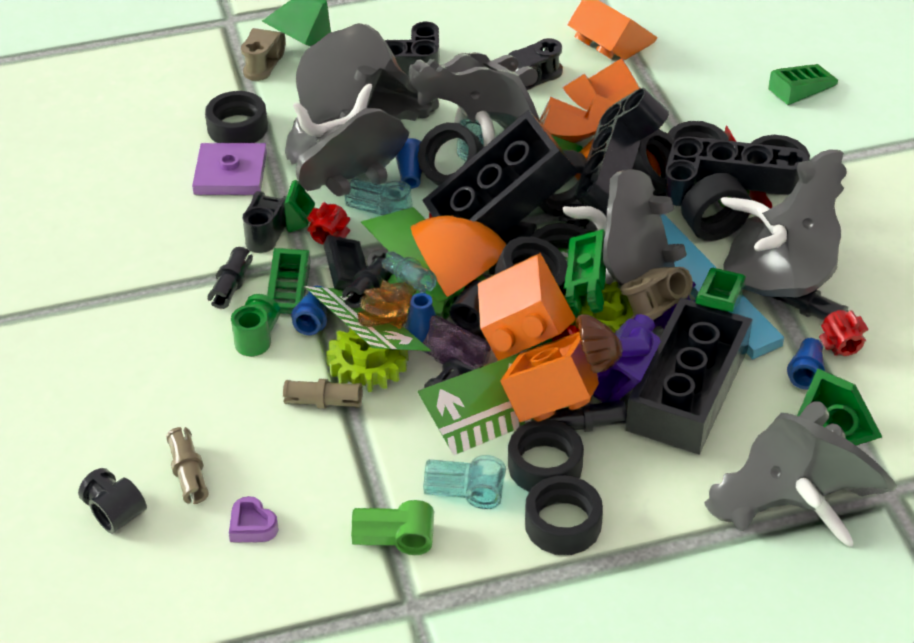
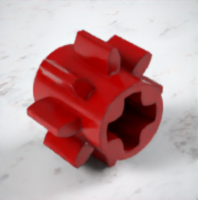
(328, 220)
(843, 333)

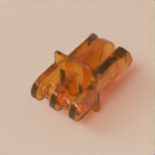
(386, 305)

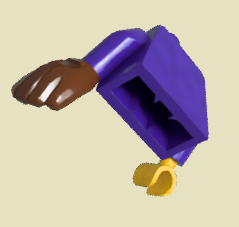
(619, 356)

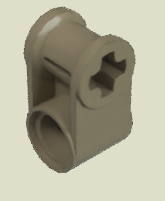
(262, 52)
(657, 290)

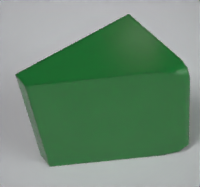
(297, 207)

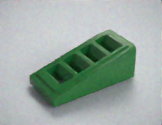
(800, 82)
(289, 259)
(721, 290)

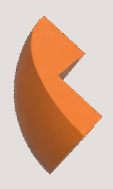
(611, 83)
(571, 122)
(456, 249)

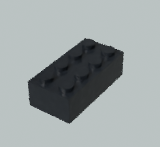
(505, 178)
(689, 376)

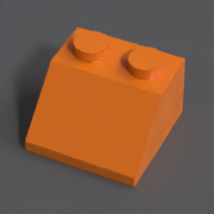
(609, 29)
(522, 307)
(550, 379)

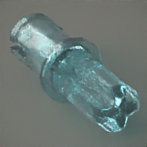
(409, 271)

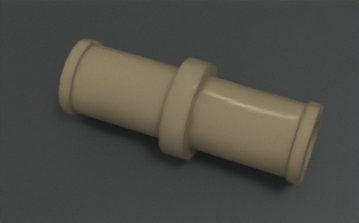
(323, 393)
(187, 465)

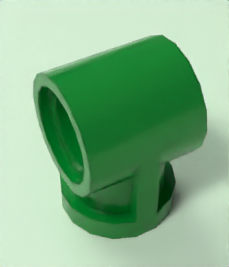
(254, 324)

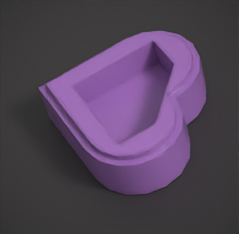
(251, 521)

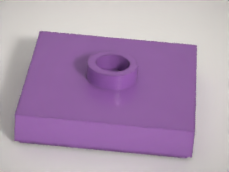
(229, 168)

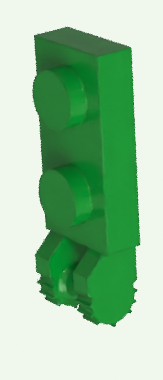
(585, 272)

